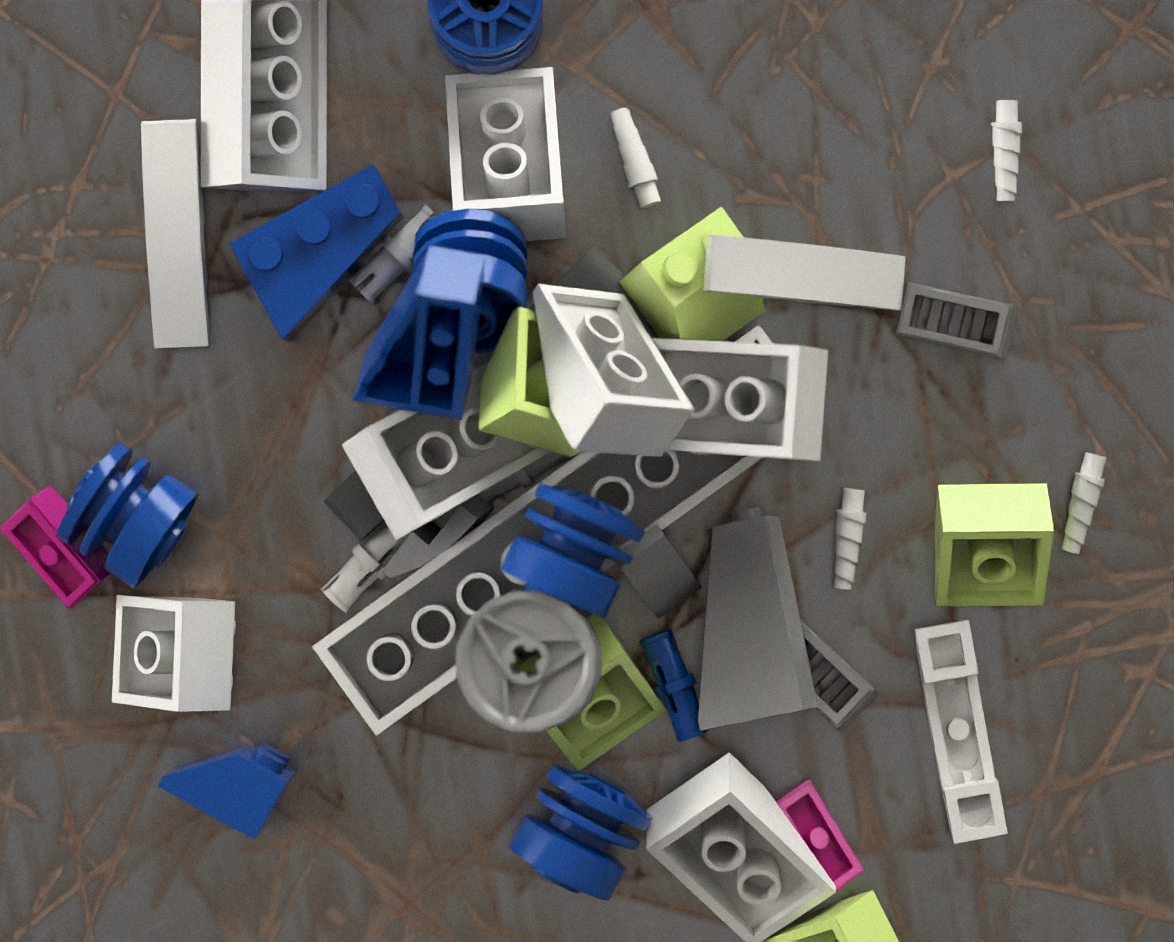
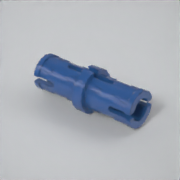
(673, 683)

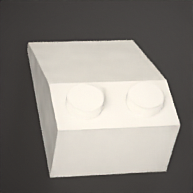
(507, 148)
(606, 374)
(749, 397)
(431, 463)
(737, 851)

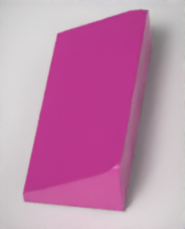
(59, 564)
(820, 833)

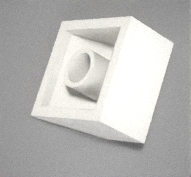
(173, 653)

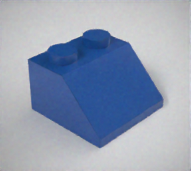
(234, 786)

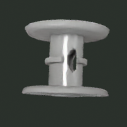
(493, 650)

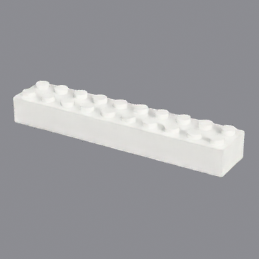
(408, 638)

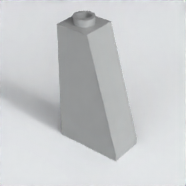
(753, 628)

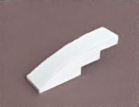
(175, 233)
(803, 272)

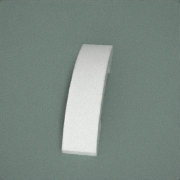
(959, 731)

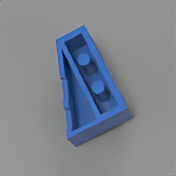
(315, 246)
(429, 338)

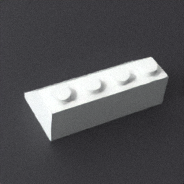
(263, 95)

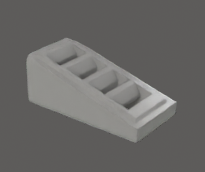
(1002, 333)
(857, 702)

